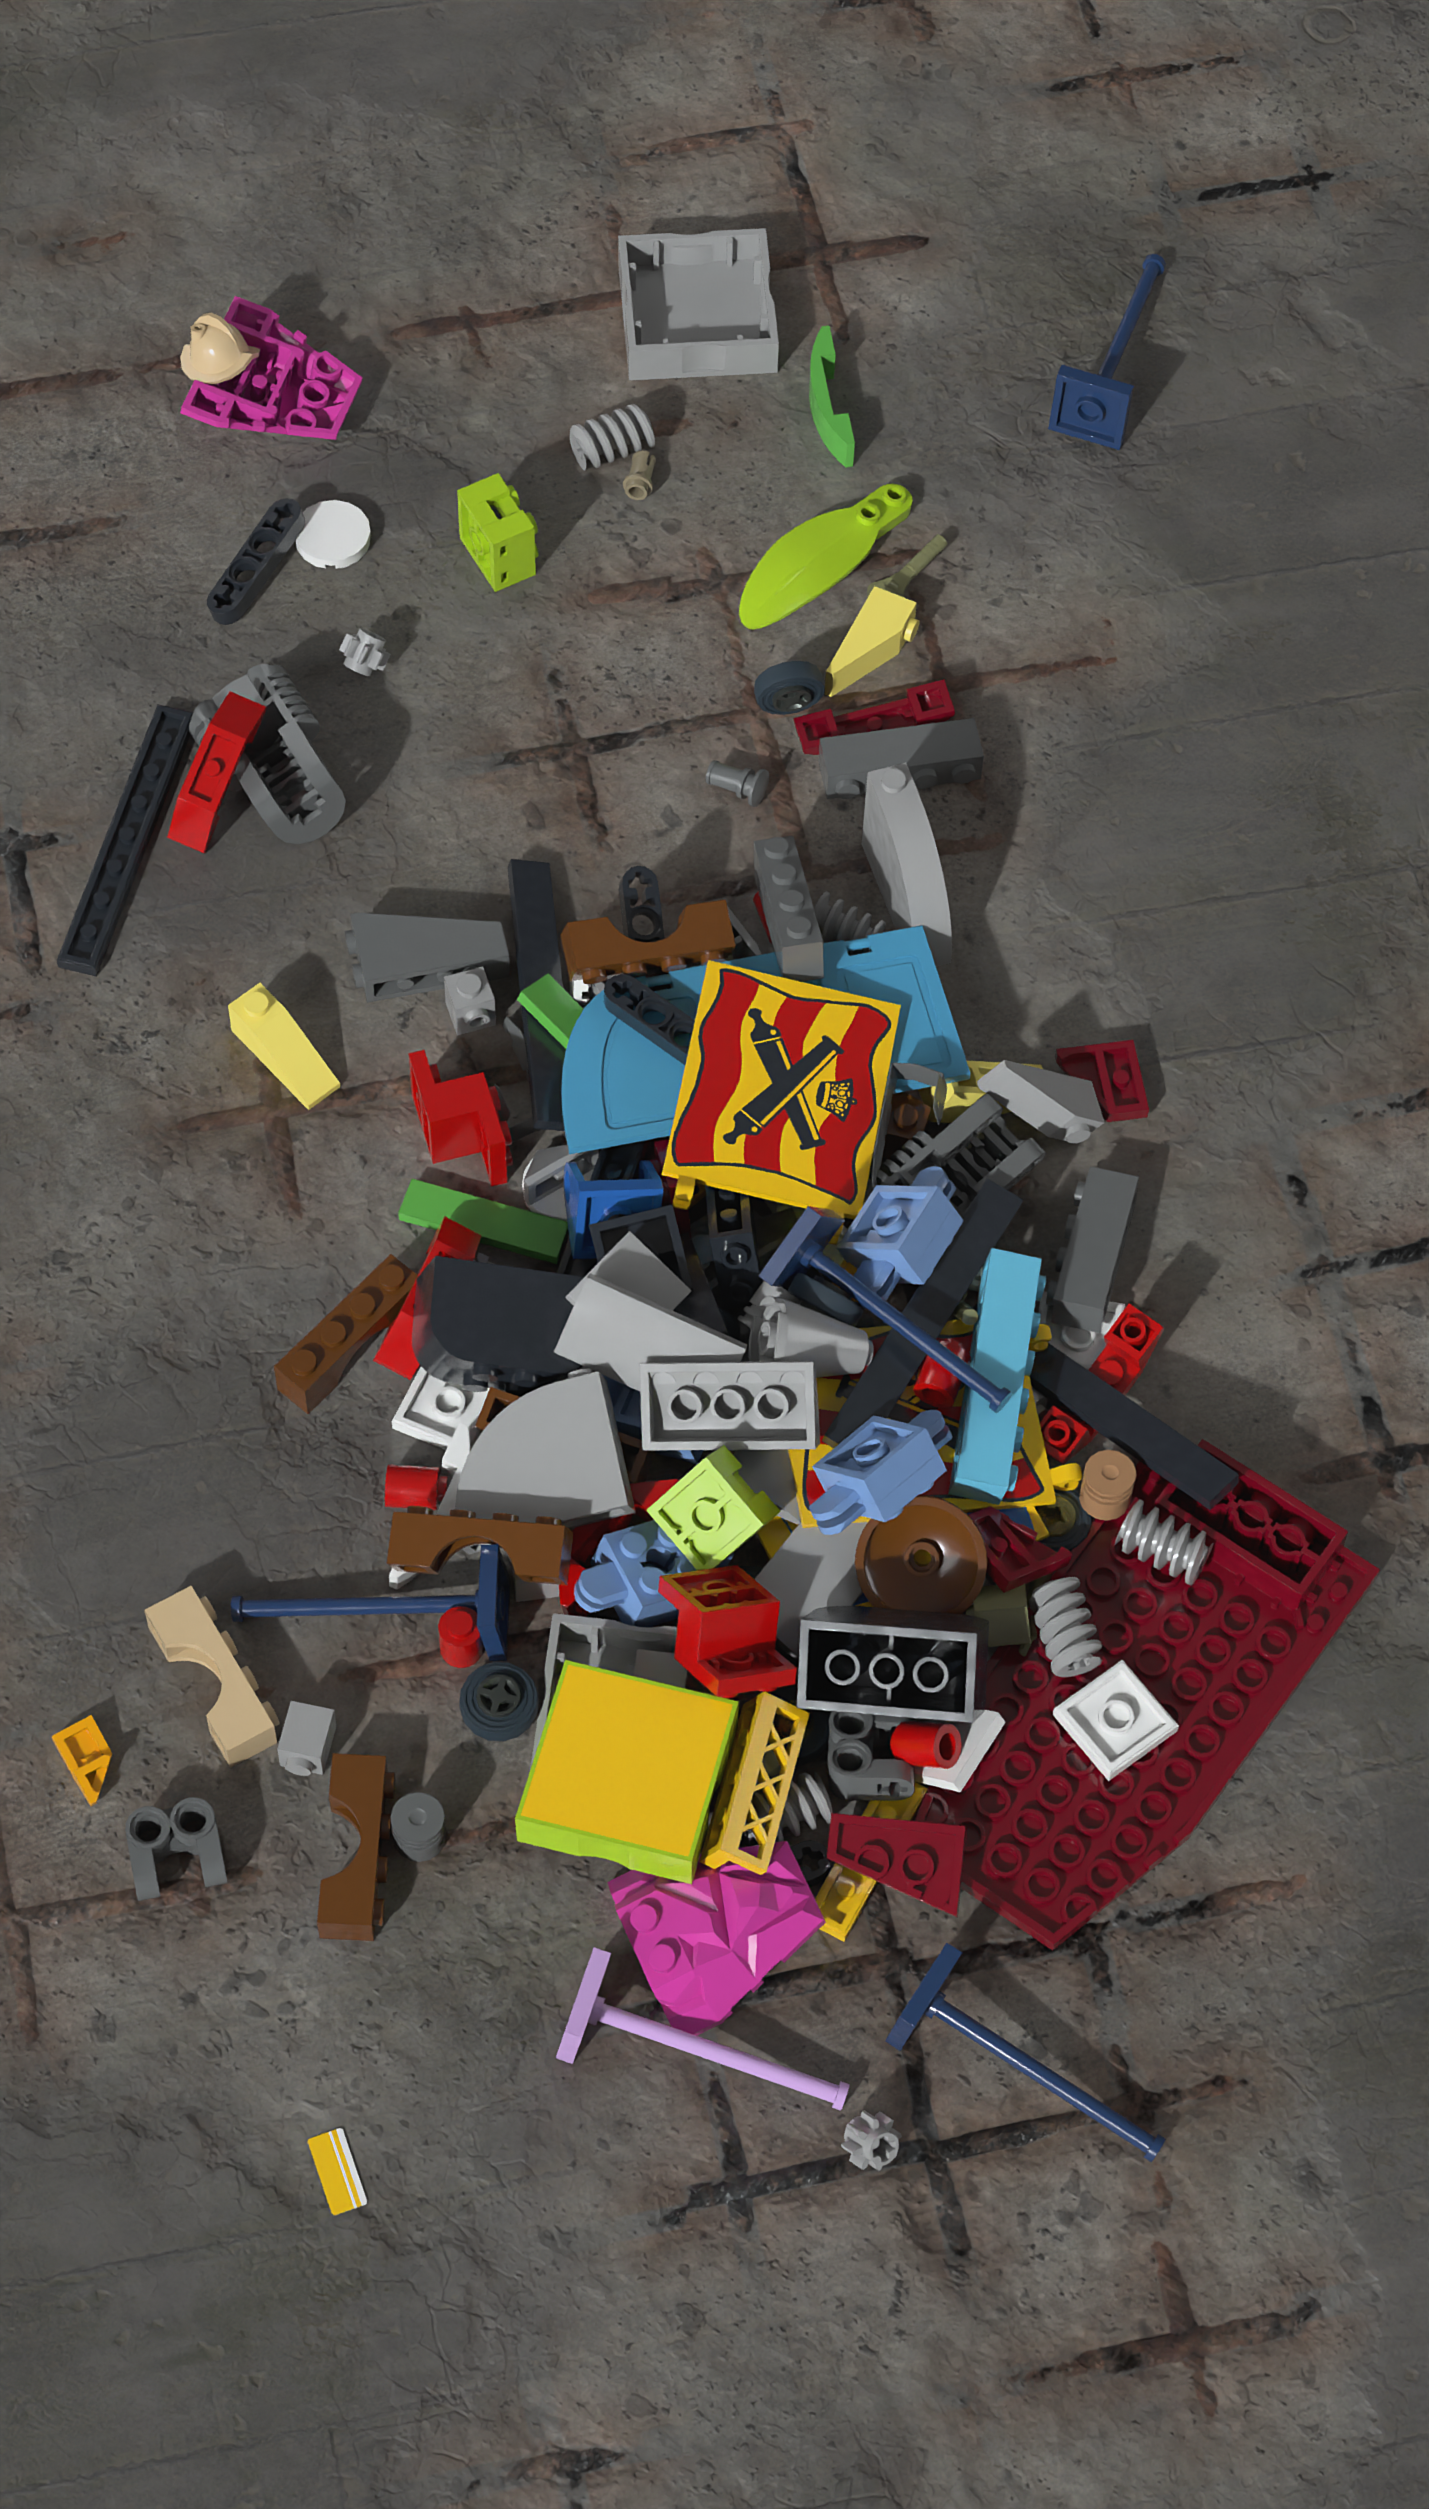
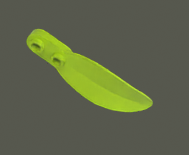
(819, 555)

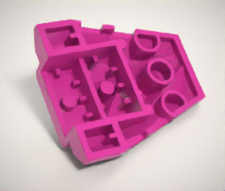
(283, 389)
(717, 1936)

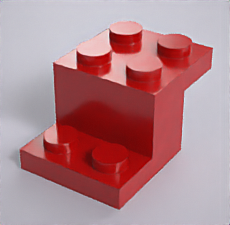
(460, 1117)
(727, 1631)

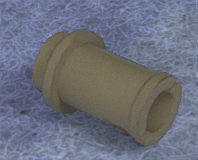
(638, 482)

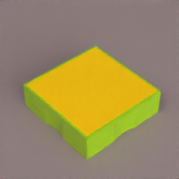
(627, 1771)

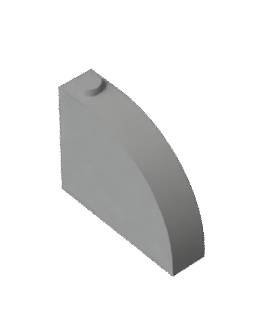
(906, 858)
(550, 1458)

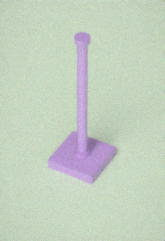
(591, 2008)

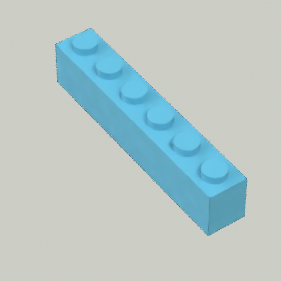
(1001, 1354)

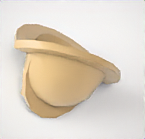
(215, 351)

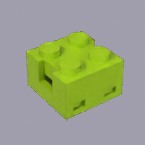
(497, 531)
(712, 1511)

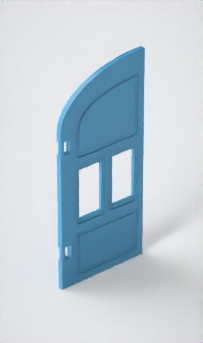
(627, 1088)

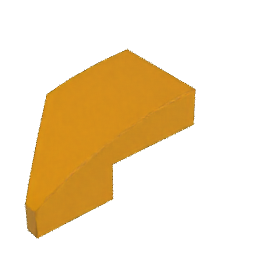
(85, 1756)

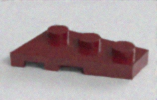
(904, 1855)

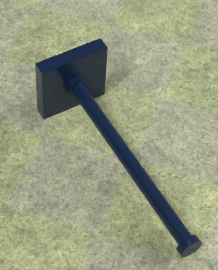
(1094, 404)
(804, 1250)
(489, 1603)
(930, 2002)

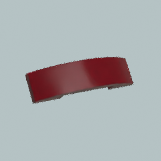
(923, 705)

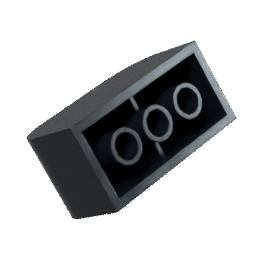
(491, 1325)
(893, 1663)

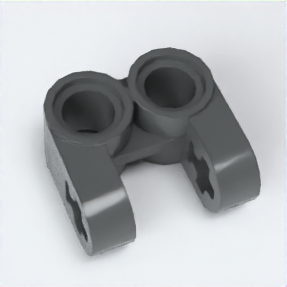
(871, 1777)
(173, 1840)

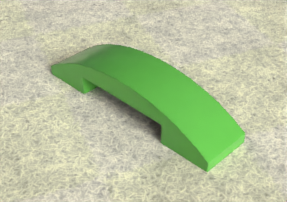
(833, 429)

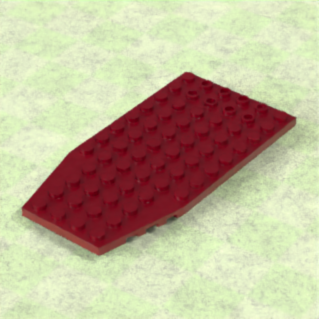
(1219, 1655)

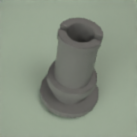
(742, 782)

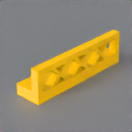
(739, 1783)

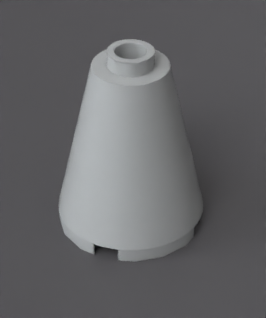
(801, 1334)

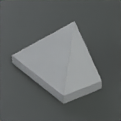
(547, 1170)

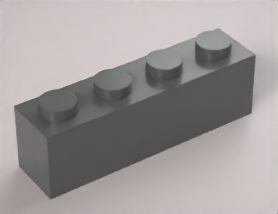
(932, 752)
(788, 909)
(1094, 1249)

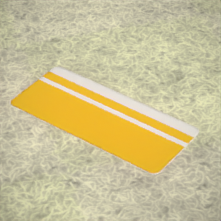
(337, 2171)

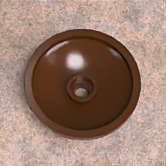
(897, 1581)

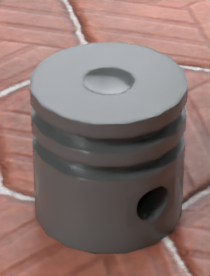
(418, 1826)

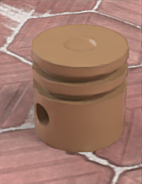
(1107, 1485)

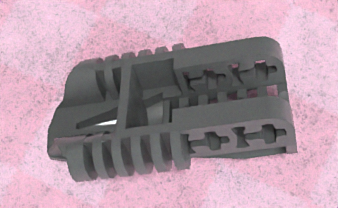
(281, 765)
(968, 1152)

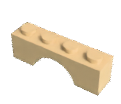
(187, 1633)

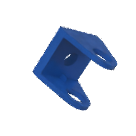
(599, 1200)

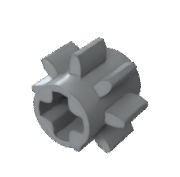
(364, 652)
(871, 2140)

